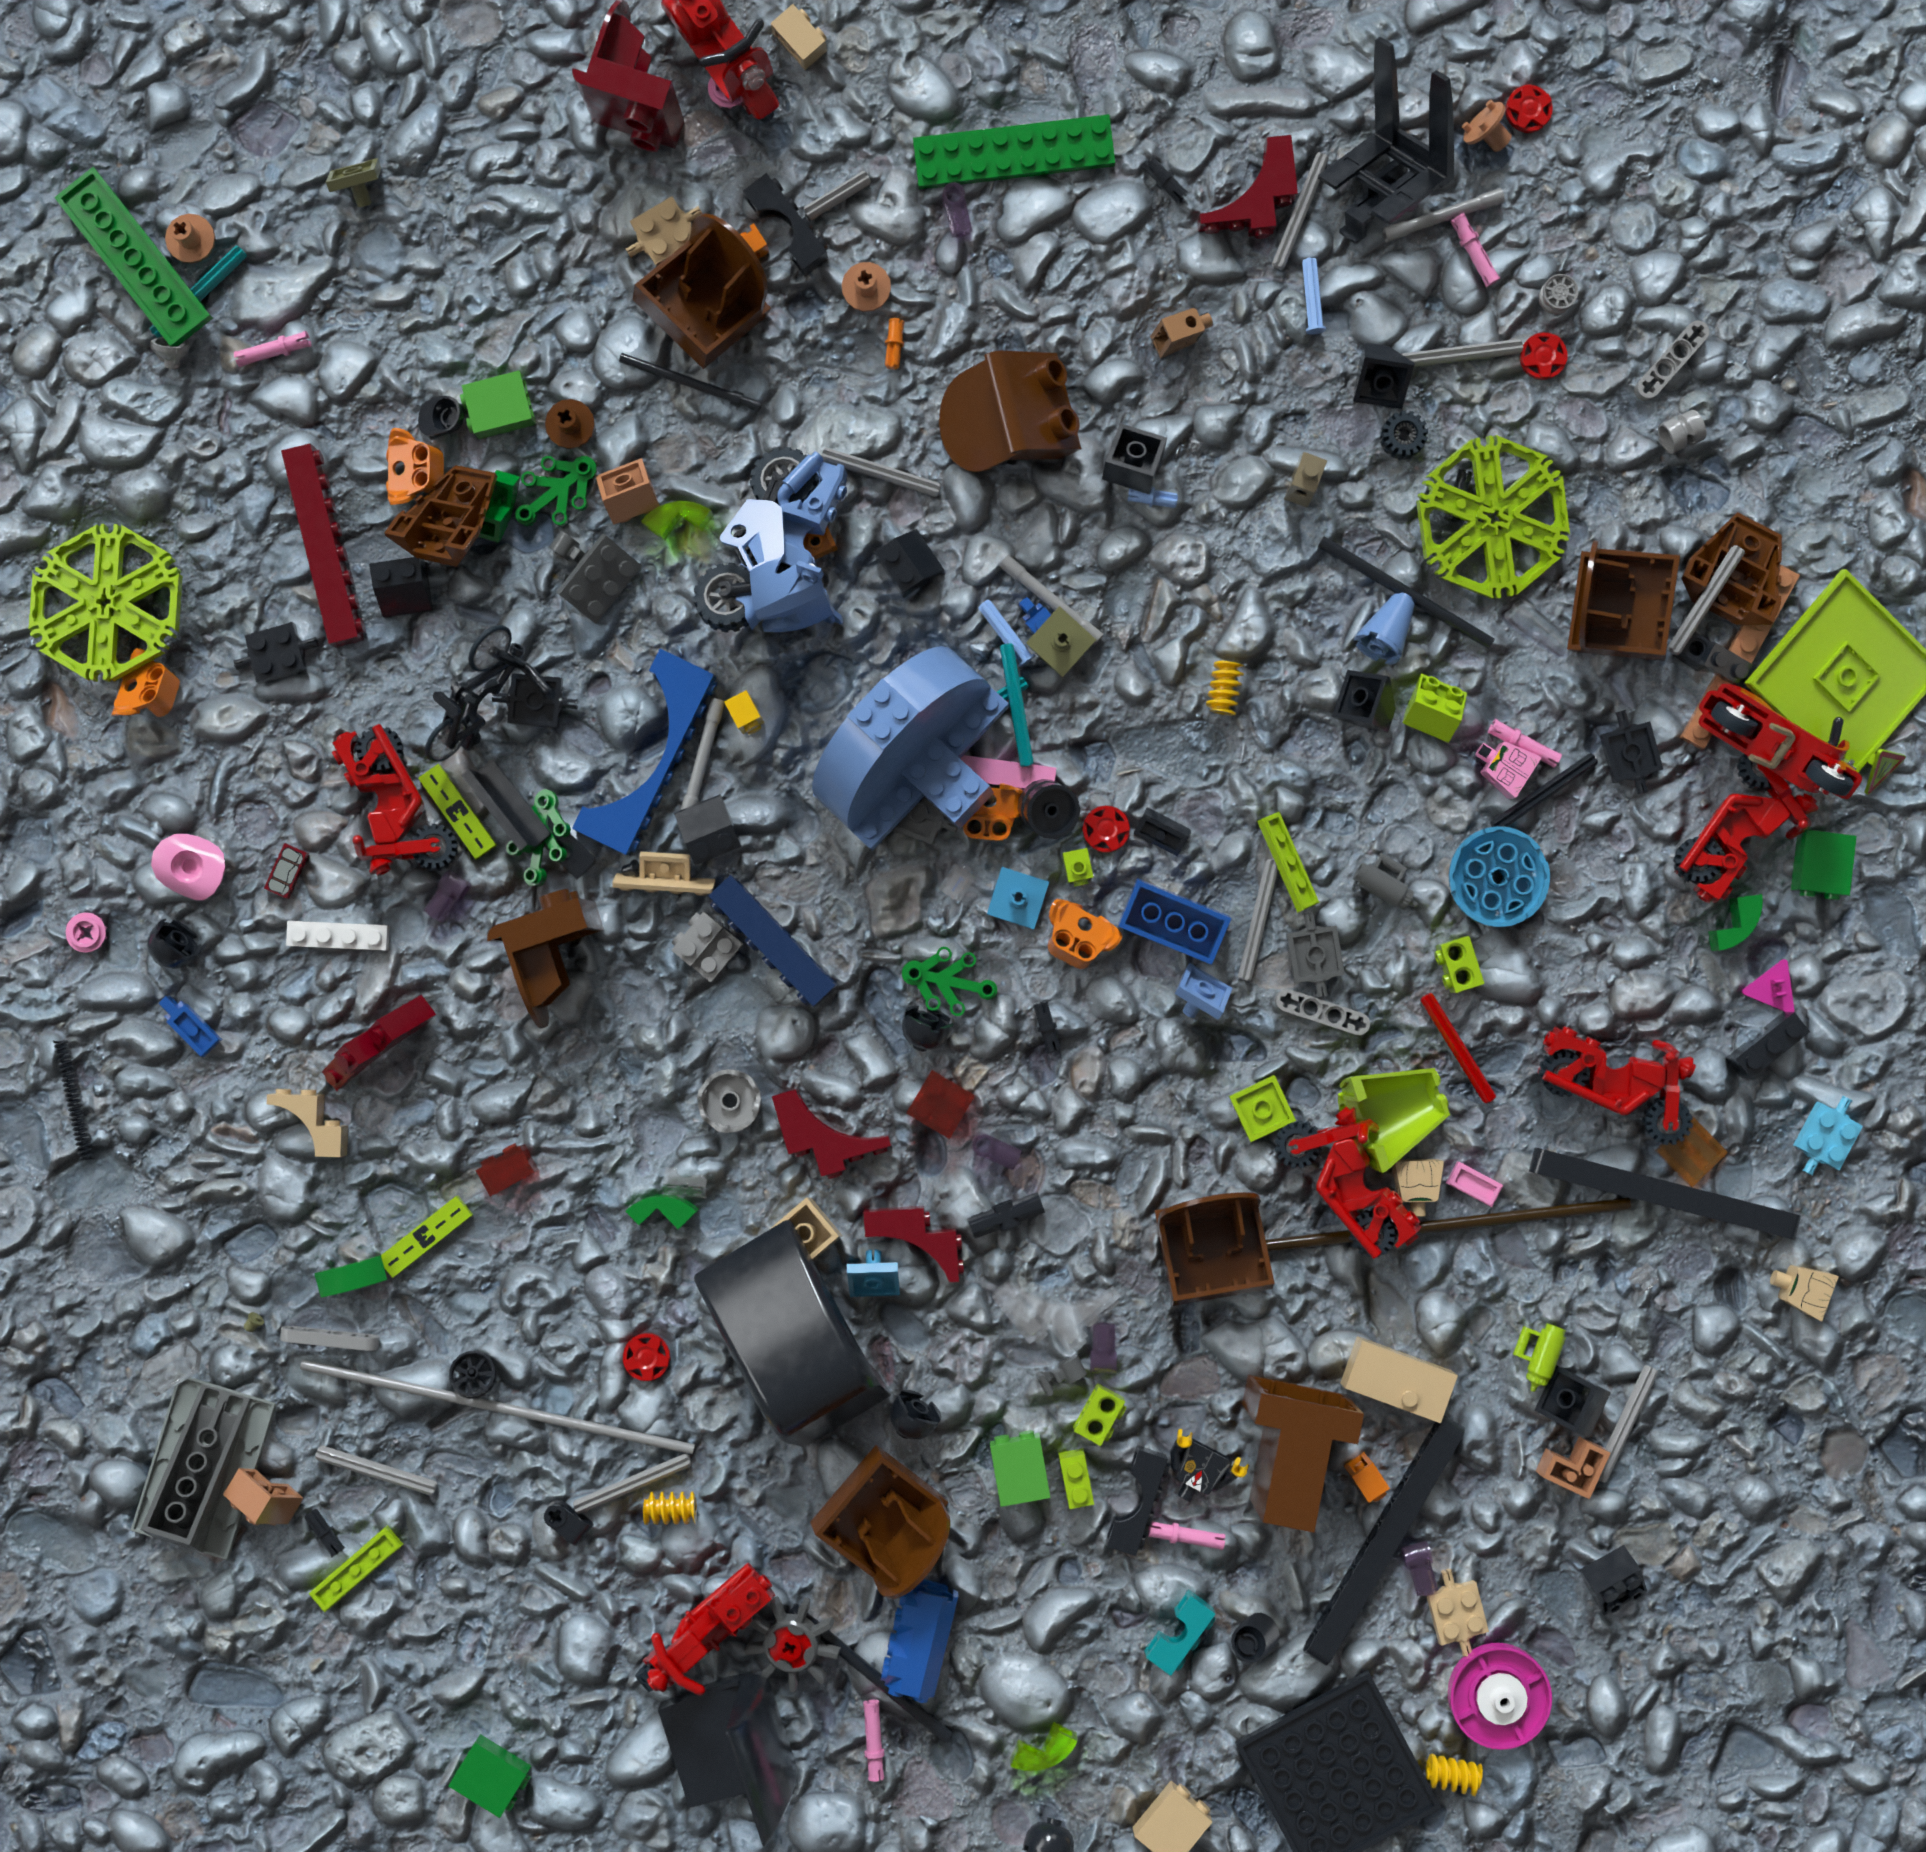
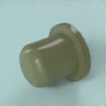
(254, 1320)

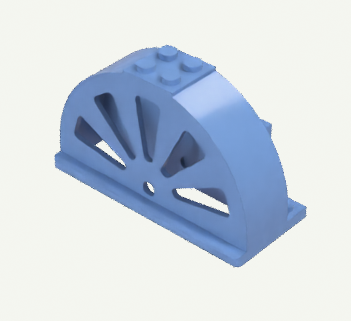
(908, 746)

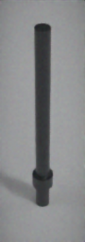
(735, 398)

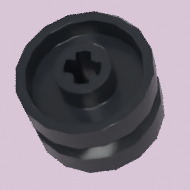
(1048, 808)

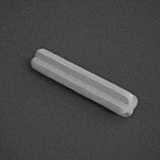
(837, 195)

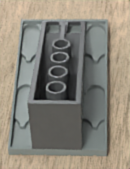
(199, 1450)

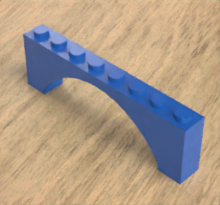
(685, 694)

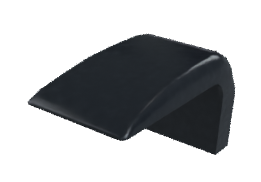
(789, 1337)
(732, 1746)

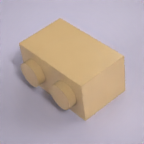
(799, 36)

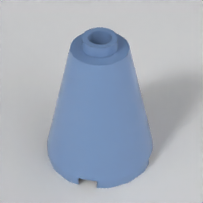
(1387, 630)

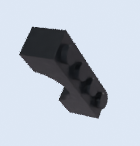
(767, 200)
(1127, 1530)

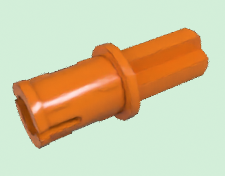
(894, 343)

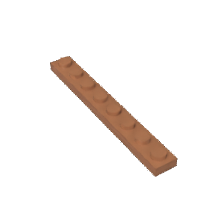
(1746, 645)

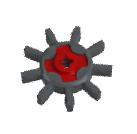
(792, 1643)

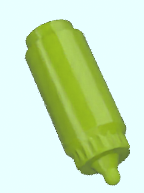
(1545, 1353)

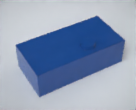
(1174, 921)

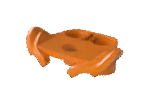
(422, 467)
(154, 690)
(1003, 811)
(1101, 937)

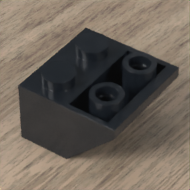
(1614, 1580)

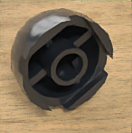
(172, 944)
(926, 1029)
(912, 1416)
(1048, 1837)

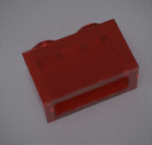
(506, 1169)

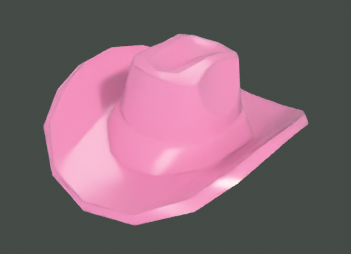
(189, 865)

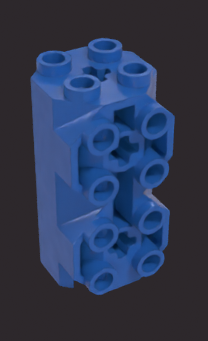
(919, 1641)

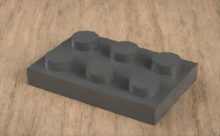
(599, 578)

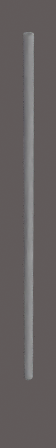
(497, 1407)

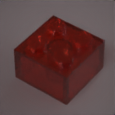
(940, 1103)

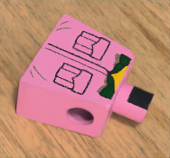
(1507, 767)

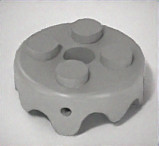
(713, 1108)

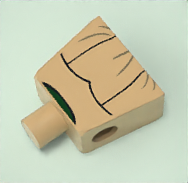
(1418, 1182)
(1805, 1289)

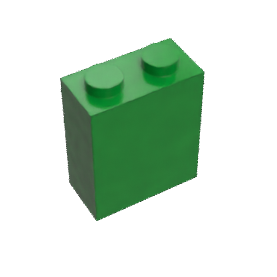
(1823, 864)
(491, 1776)

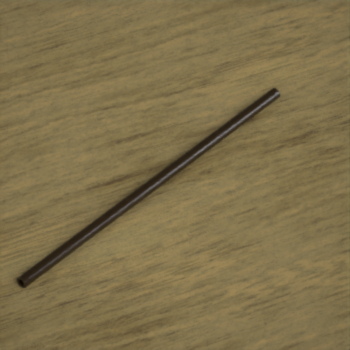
(1465, 1222)

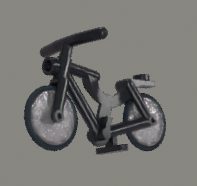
(491, 656)

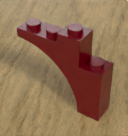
(1255, 207)
(377, 1040)
(805, 1131)

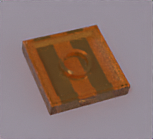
(1694, 1155)

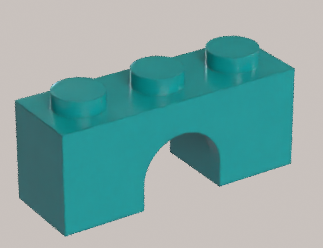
(1168, 1651)

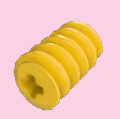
(1224, 687)
(669, 1508)
(1453, 1773)

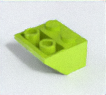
(1435, 708)

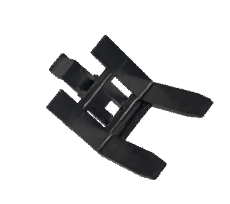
(1393, 188)

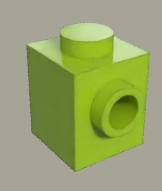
(1077, 867)

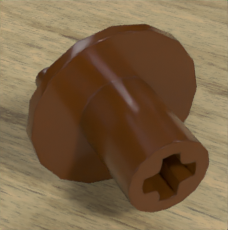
(569, 424)

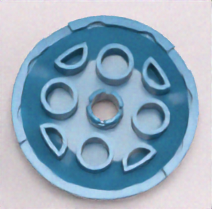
(1522, 870)

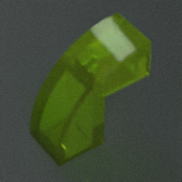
(665, 517)
(1055, 1749)

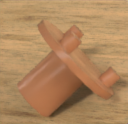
(1488, 127)
(190, 238)
(866, 286)

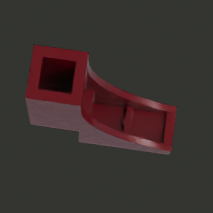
(910, 1225)

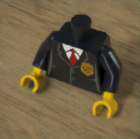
(1201, 1467)

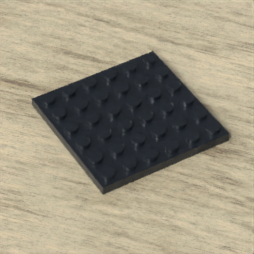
(1338, 1771)

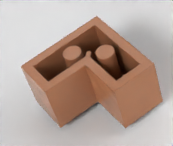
(1578, 1472)
(261, 1499)

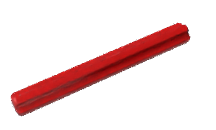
(1458, 1048)

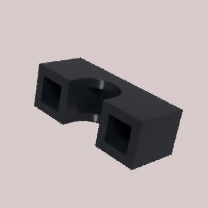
(1779, 1037)

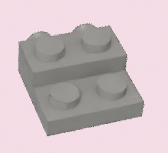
(706, 946)

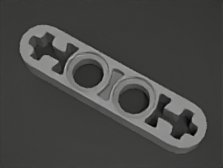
(1671, 360)
(1323, 1008)
(329, 1338)

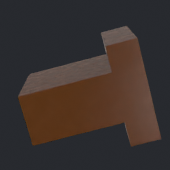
(1295, 1447)

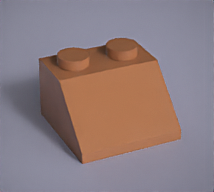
(627, 491)

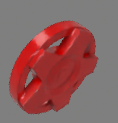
(1529, 108)
(1543, 356)
(1106, 828)
(646, 1357)

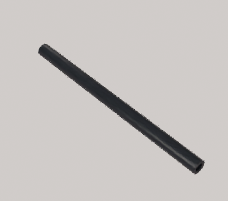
(1398, 587)
(874, 1676)

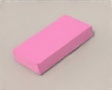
(1474, 1184)

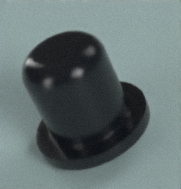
(631, 869)

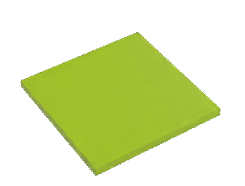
(1845, 663)

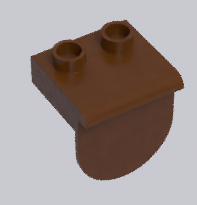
(706, 290)
(1009, 410)
(1623, 603)
(534, 949)
(1214, 1247)
(886, 1523)

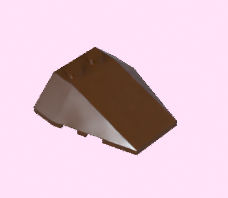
(447, 518)
(1753, 587)

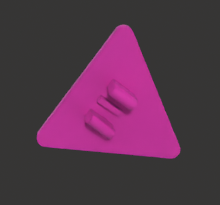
(1773, 987)

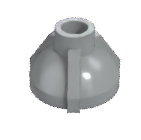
(167, 354)

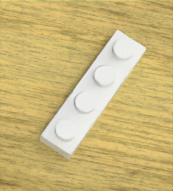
(337, 935)

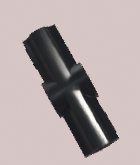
(1006, 1215)

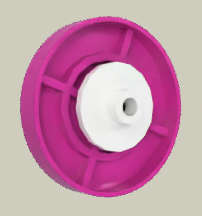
(1499, 1696)

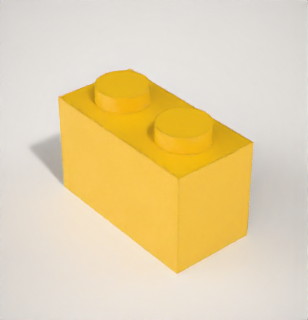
(745, 713)

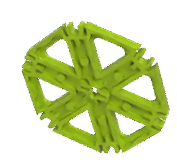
(1492, 494)
(90, 593)

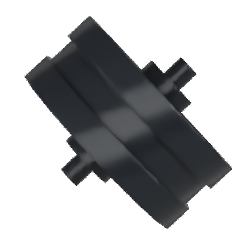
(472, 1375)

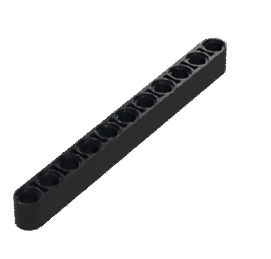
(1664, 1193)
(1383, 1540)

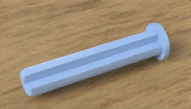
(1312, 296)
(1005, 632)

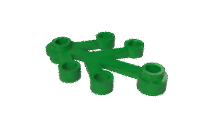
(558, 488)
(544, 812)
(945, 980)

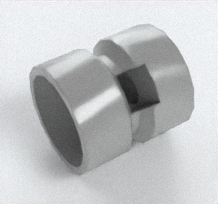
(1678, 433)

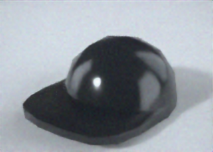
(440, 416)
(1254, 1638)

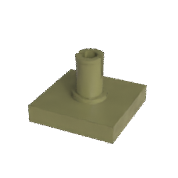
(355, 177)
(1060, 641)

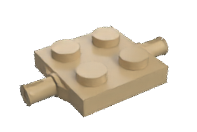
(662, 230)
(1457, 1612)

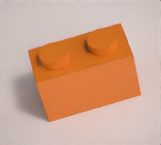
(1367, 1478)

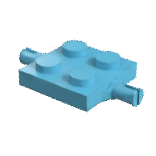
(1827, 1135)

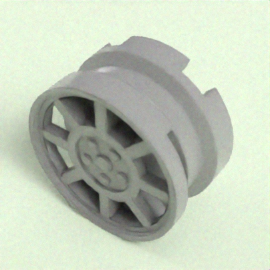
(1558, 294)

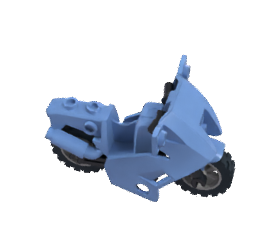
(776, 572)

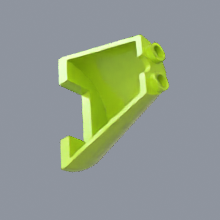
(1401, 1104)

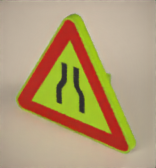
(1883, 763)

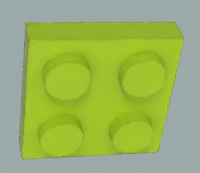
(1262, 1108)

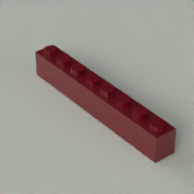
(323, 545)

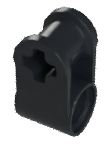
(568, 1524)

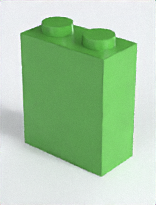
(497, 405)
(1019, 1468)

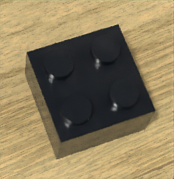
(1134, 458)

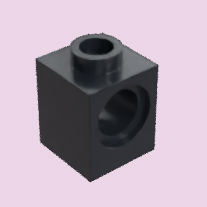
(1686, 657)

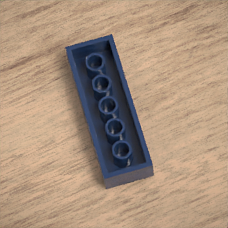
(772, 940)

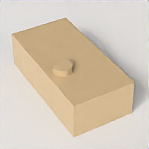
(813, 1227)
(1398, 1379)

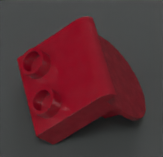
(622, 91)

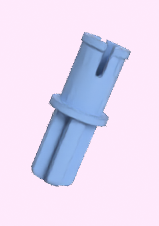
(1155, 497)

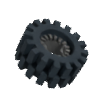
(1416, 438)

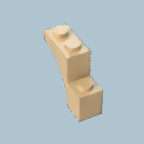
(328, 1139)

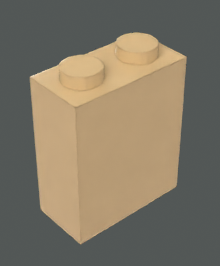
(1173, 1821)

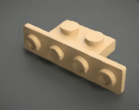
(664, 873)

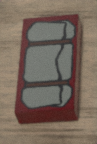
(286, 871)

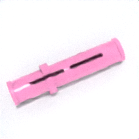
(1471, 243)
(283, 345)
(1522, 741)
(1186, 1535)
(874, 1751)

